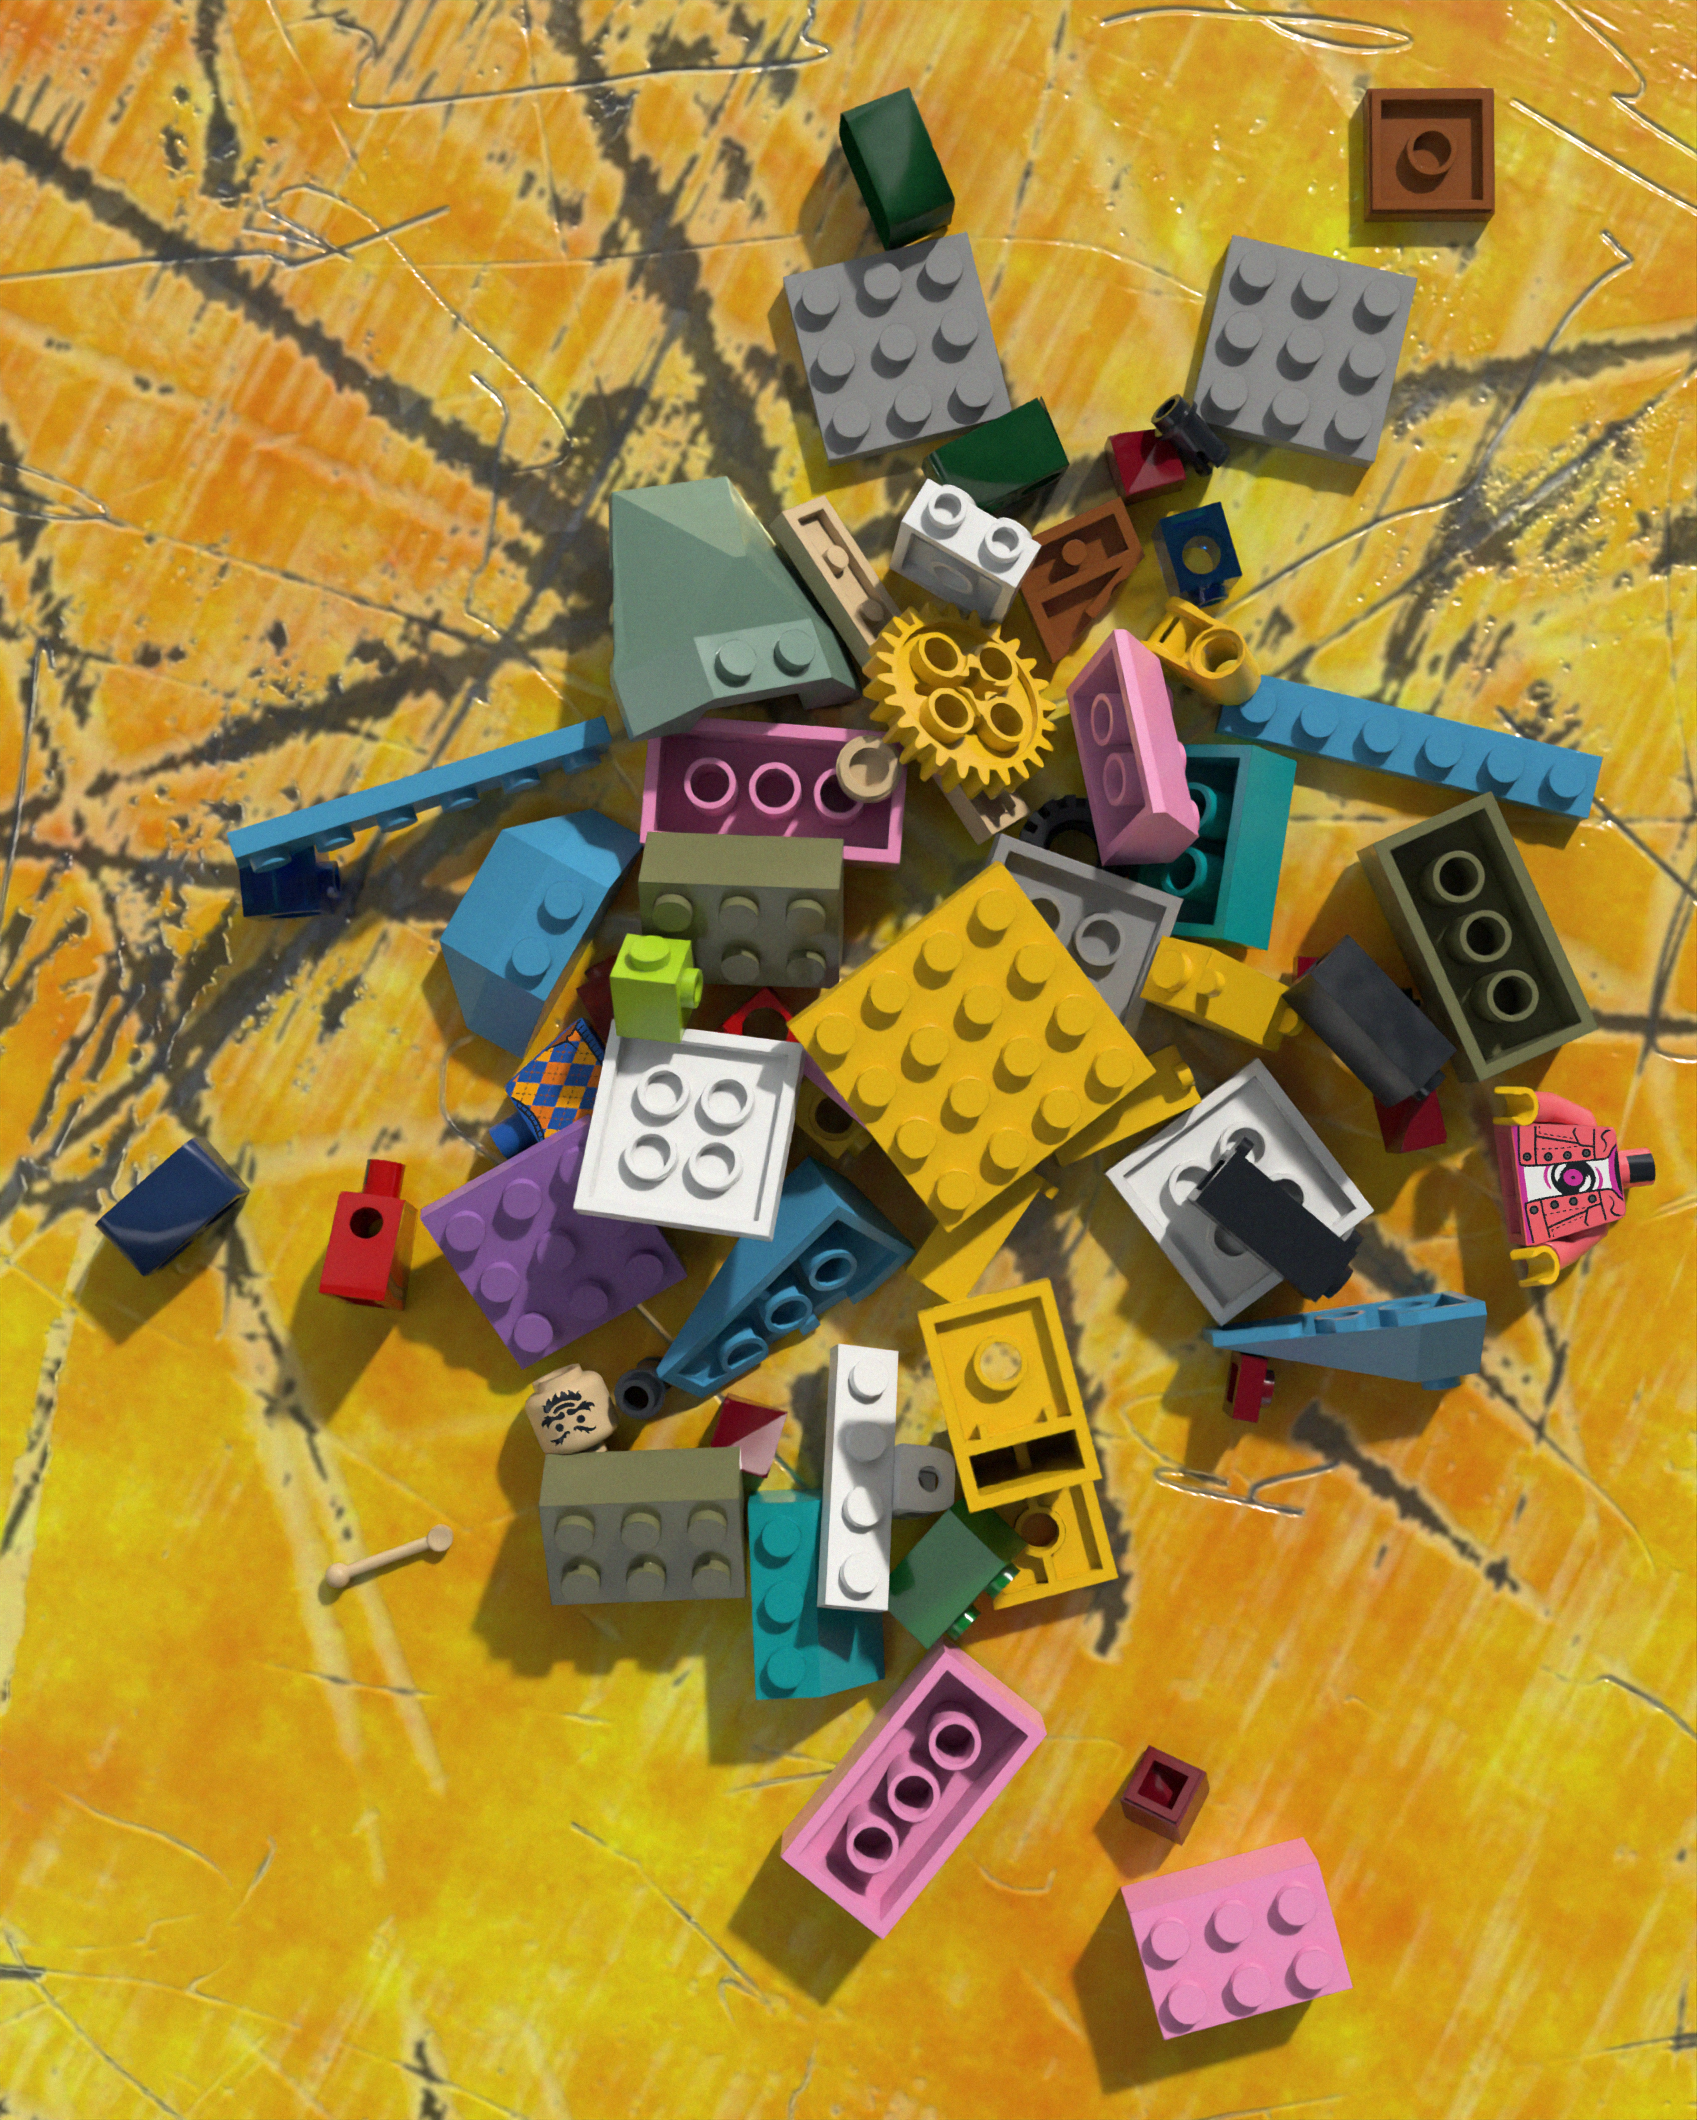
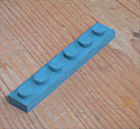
(1415, 747)
(397, 802)

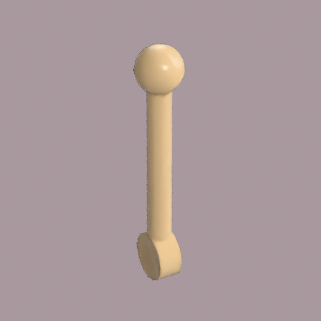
(438, 1539)

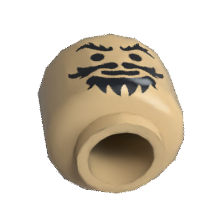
(571, 1411)

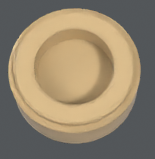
(868, 769)

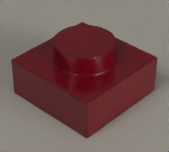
(1248, 1386)

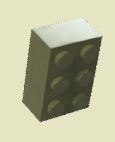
(748, 905)
(644, 1525)

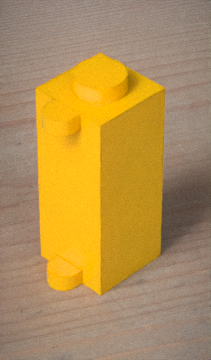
(1220, 994)
(1154, 1100)
(957, 1259)

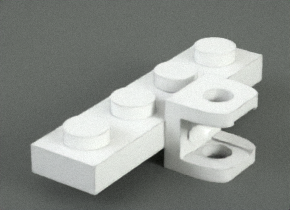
(870, 1479)

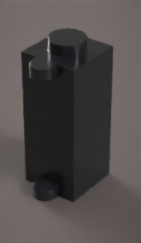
(1370, 1024)
(1275, 1225)

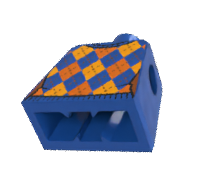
(552, 1089)

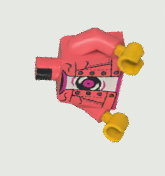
(1560, 1179)

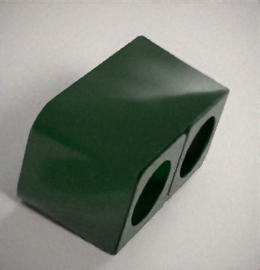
(896, 169)
(1002, 458)

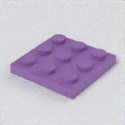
(538, 1262)

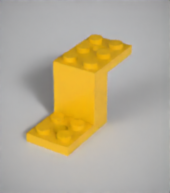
(1021, 1438)

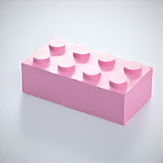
(767, 783)
(912, 1786)

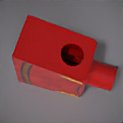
(374, 1268)

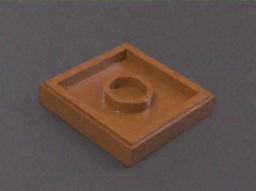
(1428, 154)

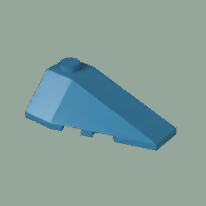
(822, 1250)
(1405, 1338)

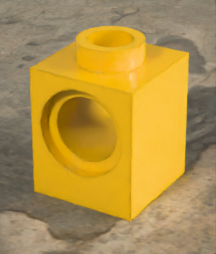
(852, 1140)

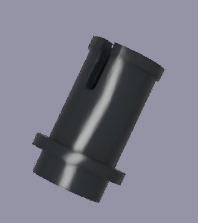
(1189, 434)
(640, 1390)

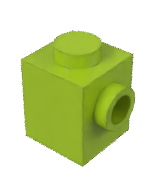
(654, 988)

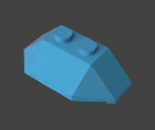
(533, 920)

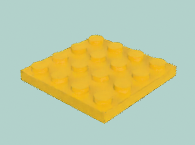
(972, 1046)

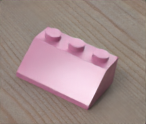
(1131, 755)

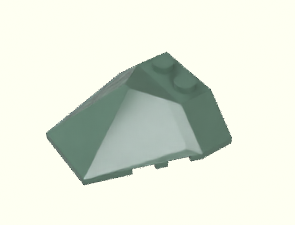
(710, 612)

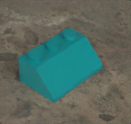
(1236, 861)
(795, 1643)

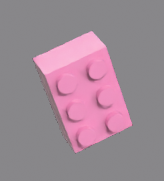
(1236, 1937)

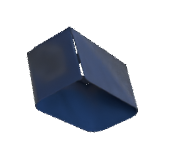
(173, 1206)

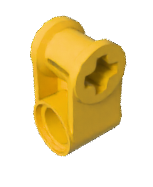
(1195, 646)

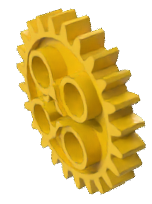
(959, 700)

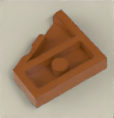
(1078, 573)

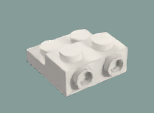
(963, 552)

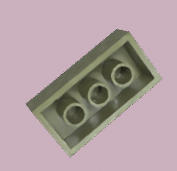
(1477, 939)

